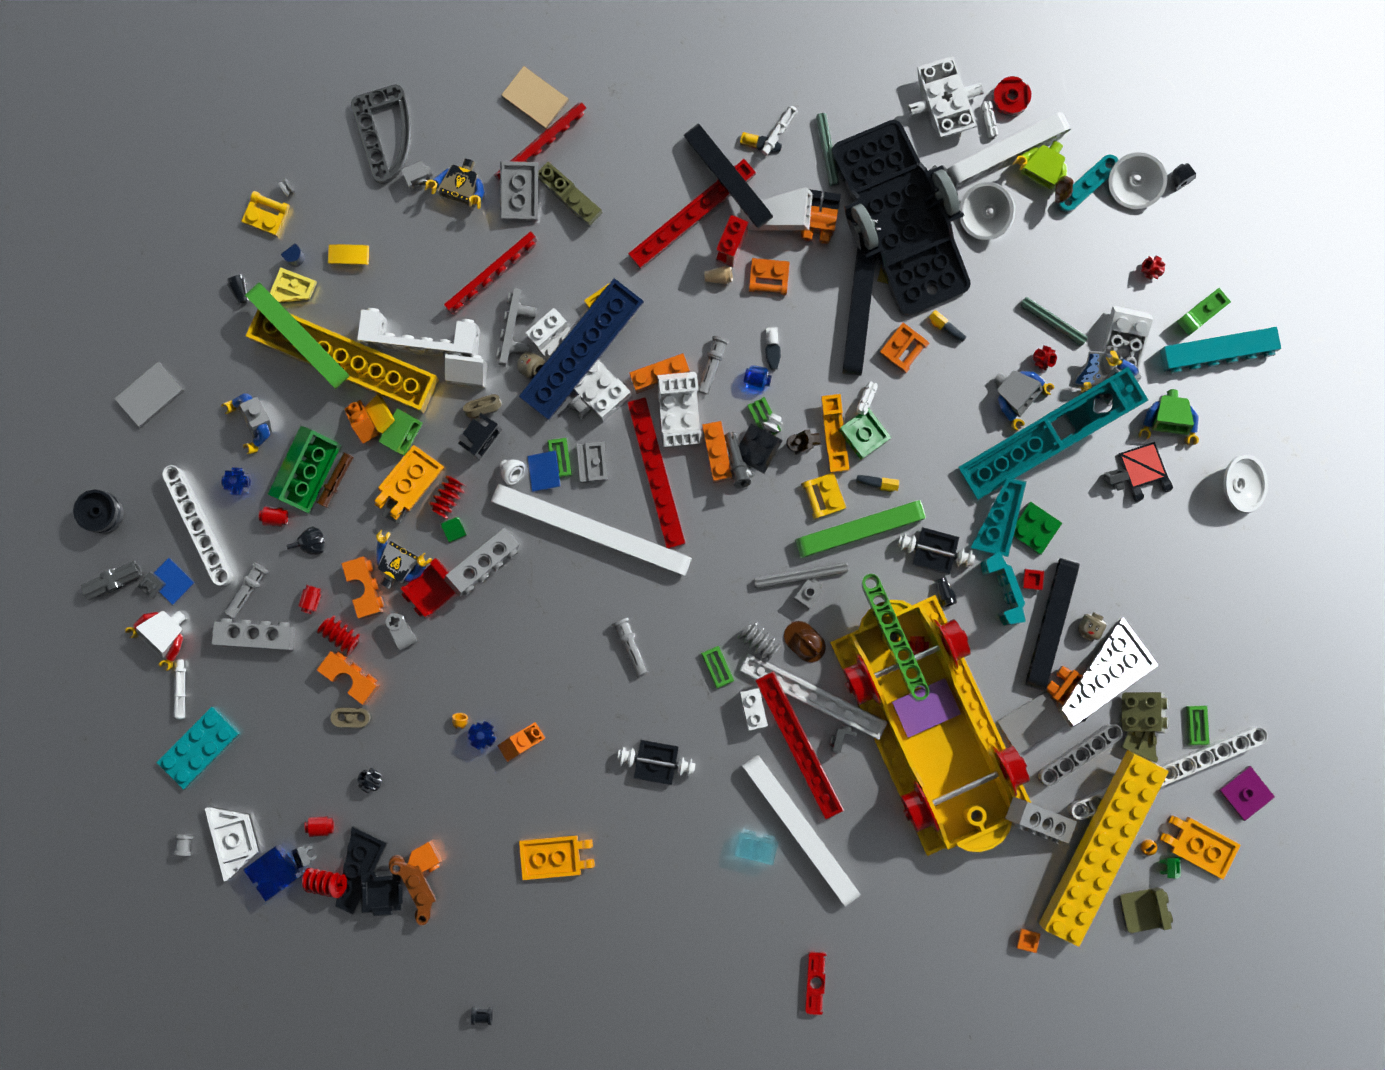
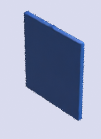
(544, 471)
(176, 581)

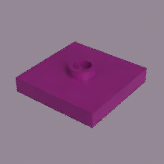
(1246, 793)

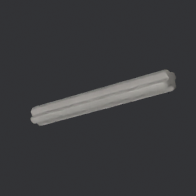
(800, 575)

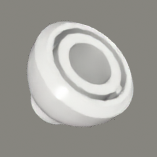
(512, 471)

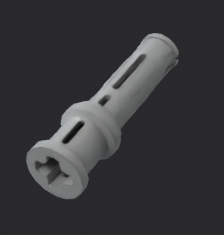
(714, 356)
(250, 582)
(626, 637)

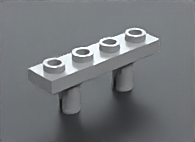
(506, 335)

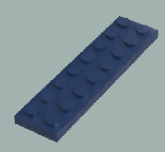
(581, 349)

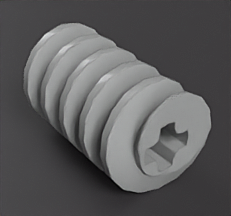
(759, 641)

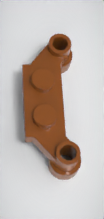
(416, 886)

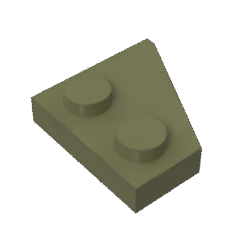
(1141, 744)

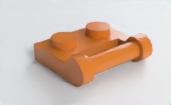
(769, 270)
(899, 343)

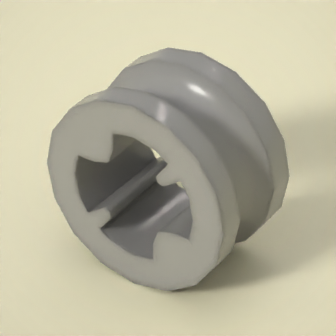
(286, 187)

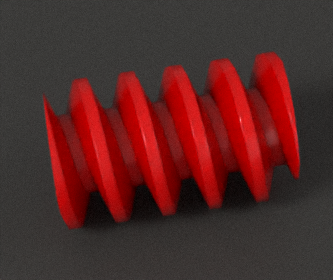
(447, 496)
(339, 635)
(324, 883)

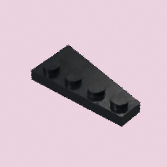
(362, 856)

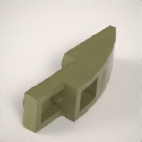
(569, 194)

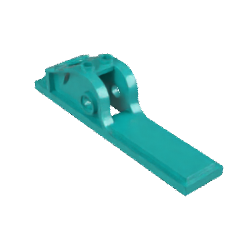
(1040, 440)

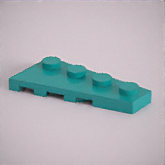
(1001, 521)

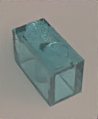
(756, 847)

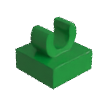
(1173, 867)

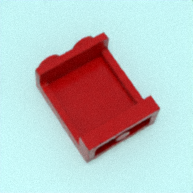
(732, 241)
(429, 590)

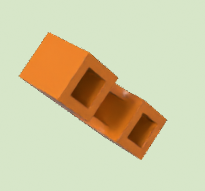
(646, 377)
(717, 451)
(369, 603)
(336, 665)

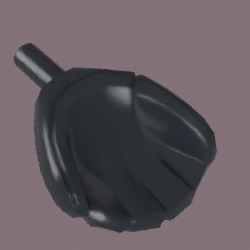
(310, 541)

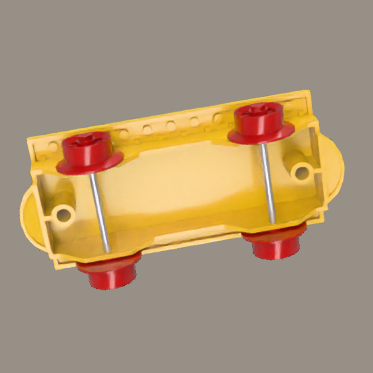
(951, 765)

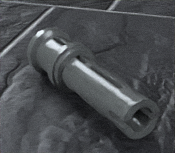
(738, 467)

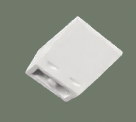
(1128, 333)

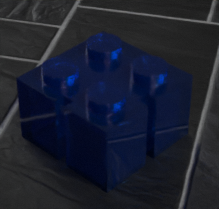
(273, 871)

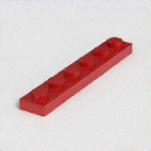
(548, 136)
(485, 278)

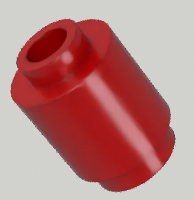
(273, 516)
(309, 599)
(319, 826)

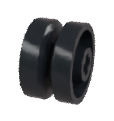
(95, 501)

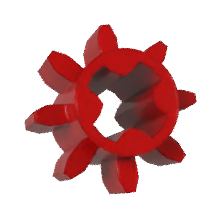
(1153, 267)
(1045, 357)
(918, 644)

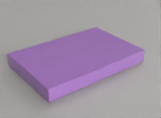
(925, 714)

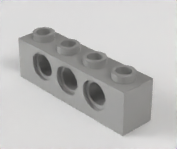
(502, 540)
(223, 636)
(1041, 820)

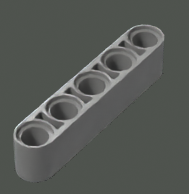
(1089, 753)

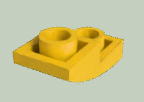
(348, 254)

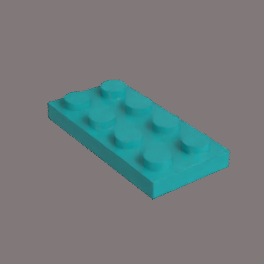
(198, 748)

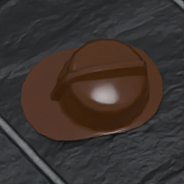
(805, 641)

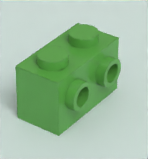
(401, 432)

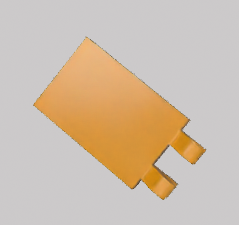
(408, 481)
(1202, 846)
(553, 857)

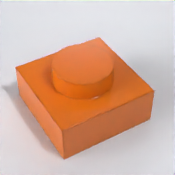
(1028, 940)

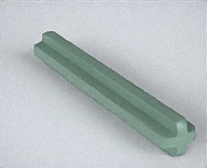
(826, 143)
(1054, 321)

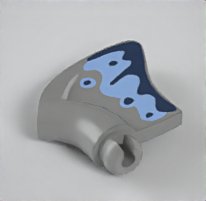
(1096, 367)

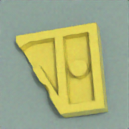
(292, 287)

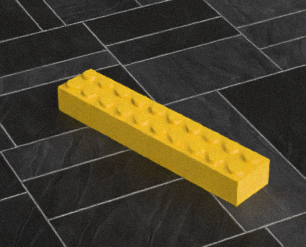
(365, 365)
(1103, 848)

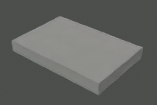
(519, 190)
(149, 394)
(1032, 722)

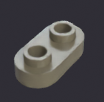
(482, 405)
(351, 717)

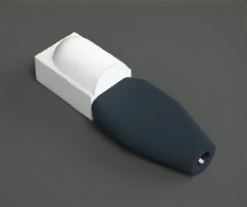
(772, 350)

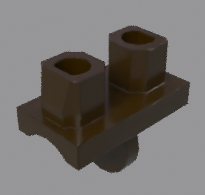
(803, 441)

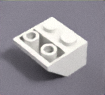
(465, 370)

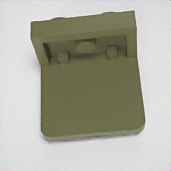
(1144, 712)
(1146, 910)

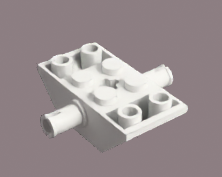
(942, 81)

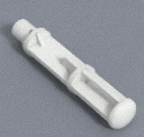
(778, 131)
(179, 690)

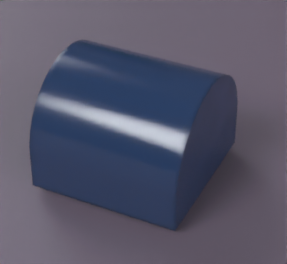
(294, 255)

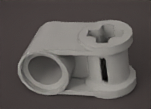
(402, 635)

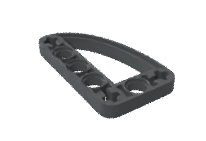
(369, 106)

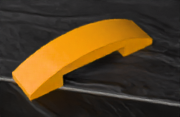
(834, 440)

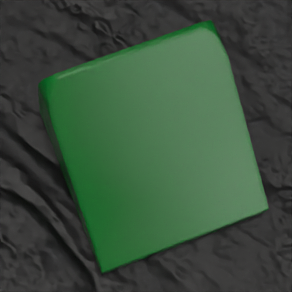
(453, 529)

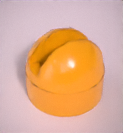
(459, 720)
(1146, 844)

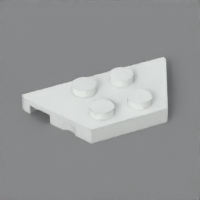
(232, 839)

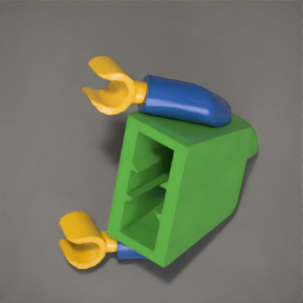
(1172, 416)

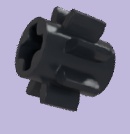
(369, 780)

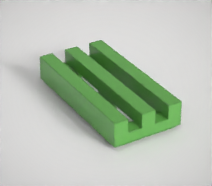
(757, 403)
(558, 441)
(724, 682)
(1197, 725)

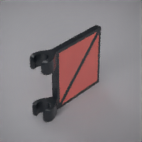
(1144, 467)

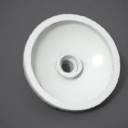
(1137, 193)
(976, 205)
(1245, 483)

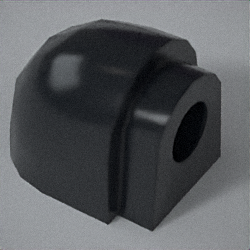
(1182, 176)

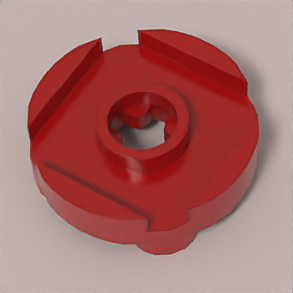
(1019, 88)

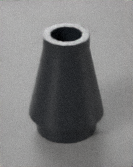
(238, 288)
(945, 593)

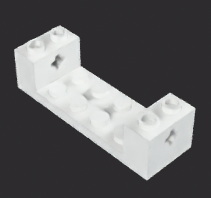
(373, 329)
(599, 386)

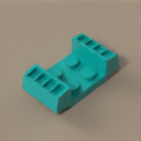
(1013, 593)

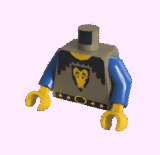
(459, 184)

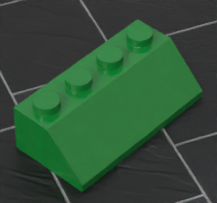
(304, 469)

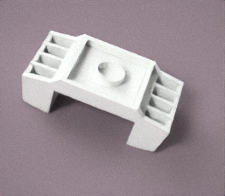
(679, 409)

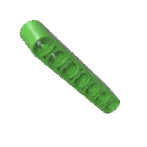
(297, 335)
(860, 528)
(895, 627)

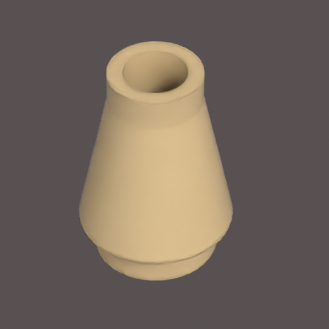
(719, 275)

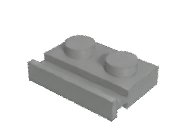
(592, 461)

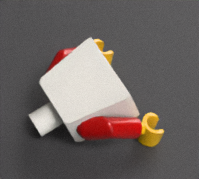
(161, 634)

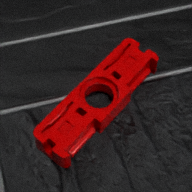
(816, 967)

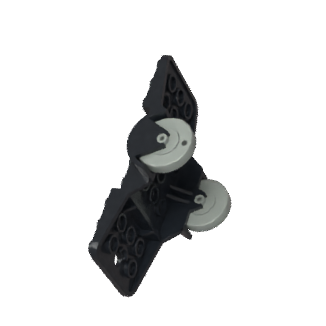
(902, 215)

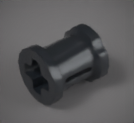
(481, 1016)

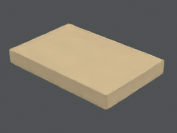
(535, 97)

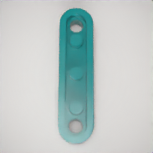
(1089, 183)

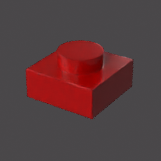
(1033, 579)

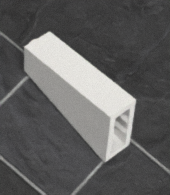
(789, 211)

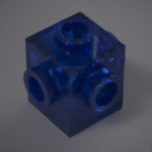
(242, 484)
(489, 735)

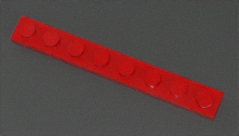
(686, 219)
(656, 473)
(799, 745)

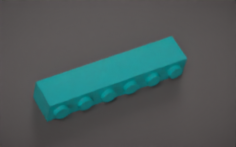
(1220, 349)

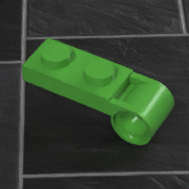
(1203, 311)

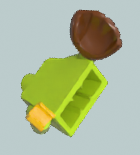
(1047, 168)

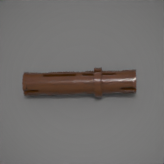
(335, 479)

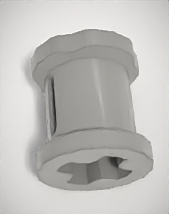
(579, 407)
(183, 845)

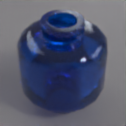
(757, 378)

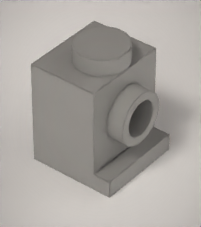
(417, 174)
(802, 596)

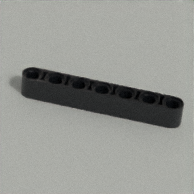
(728, 176)
(859, 314)
(1052, 624)

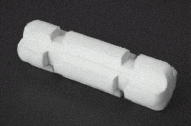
(989, 119)
(866, 398)

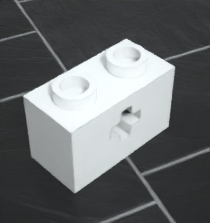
(753, 709)

